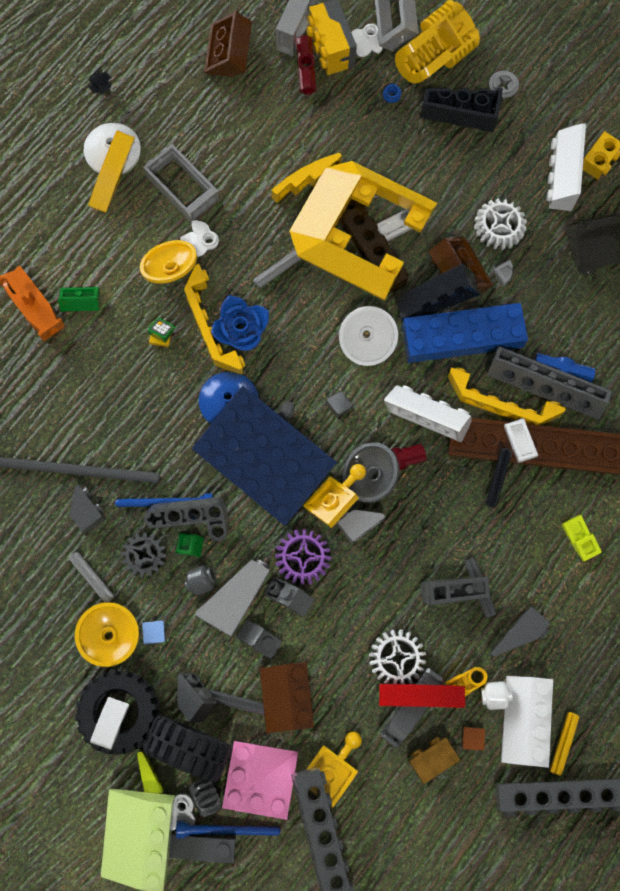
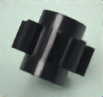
(99, 82)

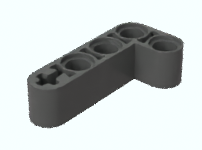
(186, 516)

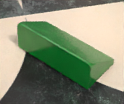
(79, 299)

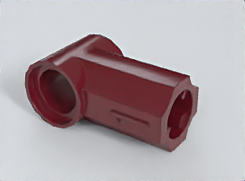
(410, 455)

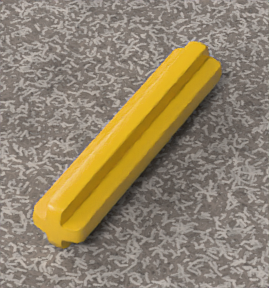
(564, 743)

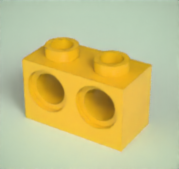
(601, 155)

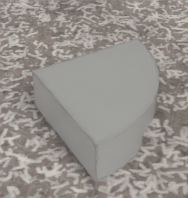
(504, 272)

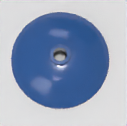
(214, 390)

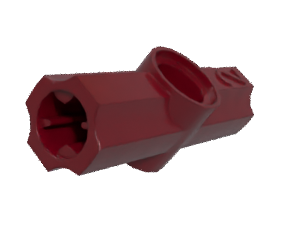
(306, 73)

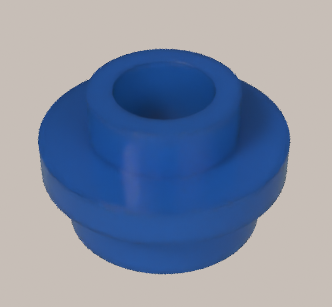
(392, 88)

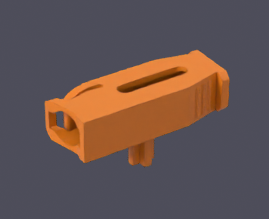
(31, 303)

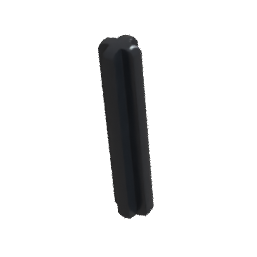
(499, 477)

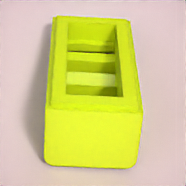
(149, 777)

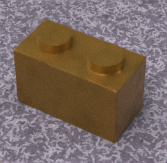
(433, 760)

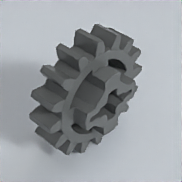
(146, 547)

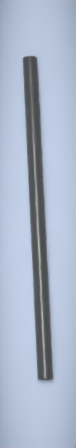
(79, 470)

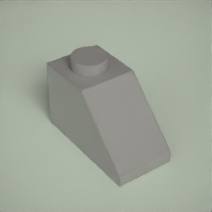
(358, 523)

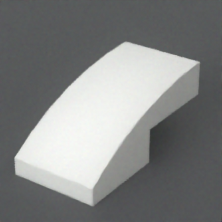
(109, 723)

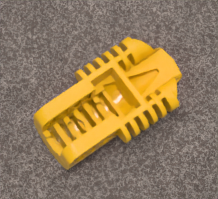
(444, 40)

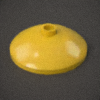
(168, 262)
(92, 631)

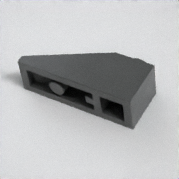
(455, 590)
(527, 628)
(203, 848)

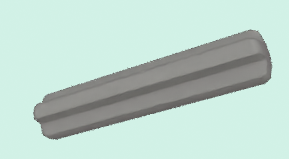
(276, 269)
(91, 577)

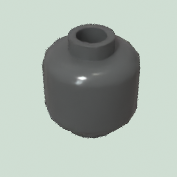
(200, 580)

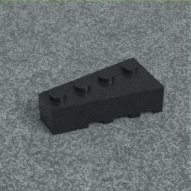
(463, 107)
(439, 293)

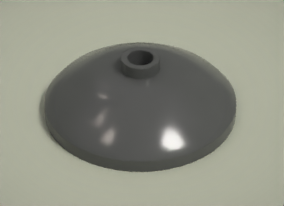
(375, 459)

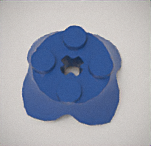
(235, 312)

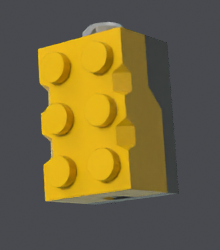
(331, 37)

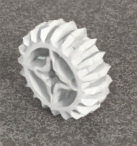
(502, 234)
(395, 648)

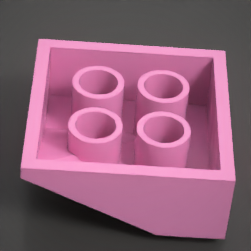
(260, 780)

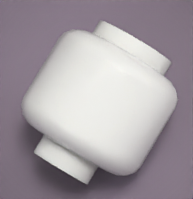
(496, 695)

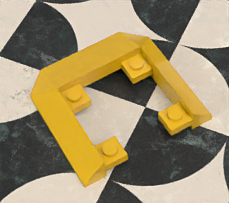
(324, 245)

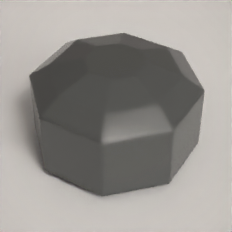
(287, 410)

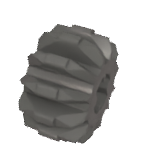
(205, 797)

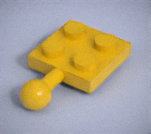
(333, 498)
(336, 770)

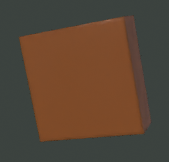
(473, 738)

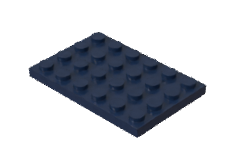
(264, 455)

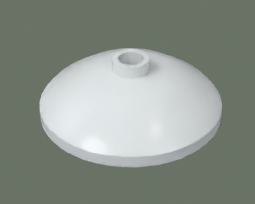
(96, 146)
(379, 342)

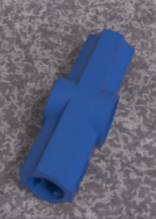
(568, 366)

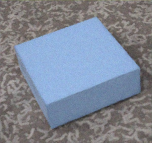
(153, 632)

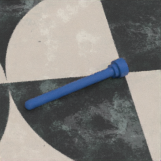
(151, 501)
(184, 829)

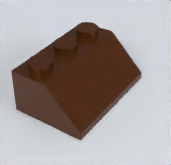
(228, 45)
(455, 251)
(286, 697)

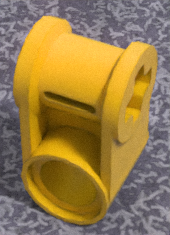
(465, 680)

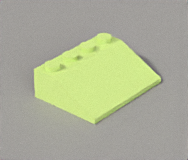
(138, 839)

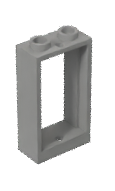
(292, 25)
(394, 38)
(202, 203)

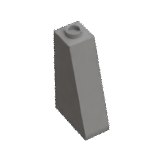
(233, 600)

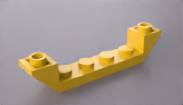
(196, 283)
(459, 380)

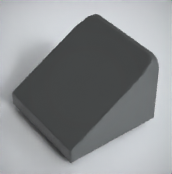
(338, 404)

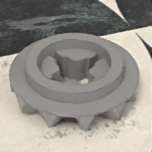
(506, 78)

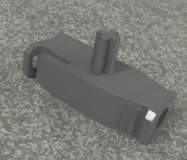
(406, 717)

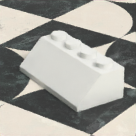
(566, 168)
(428, 413)
(527, 722)

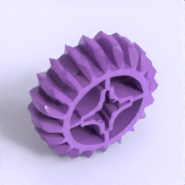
(312, 557)

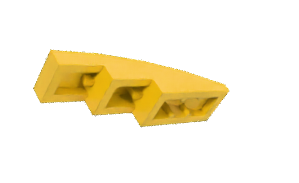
(111, 171)
(307, 175)

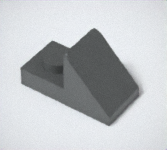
(259, 639)

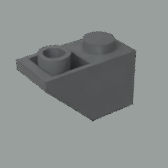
(84, 512)
(289, 596)
(193, 698)

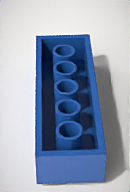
(464, 332)

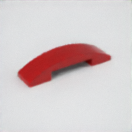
(422, 695)

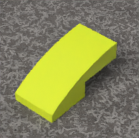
(580, 538)

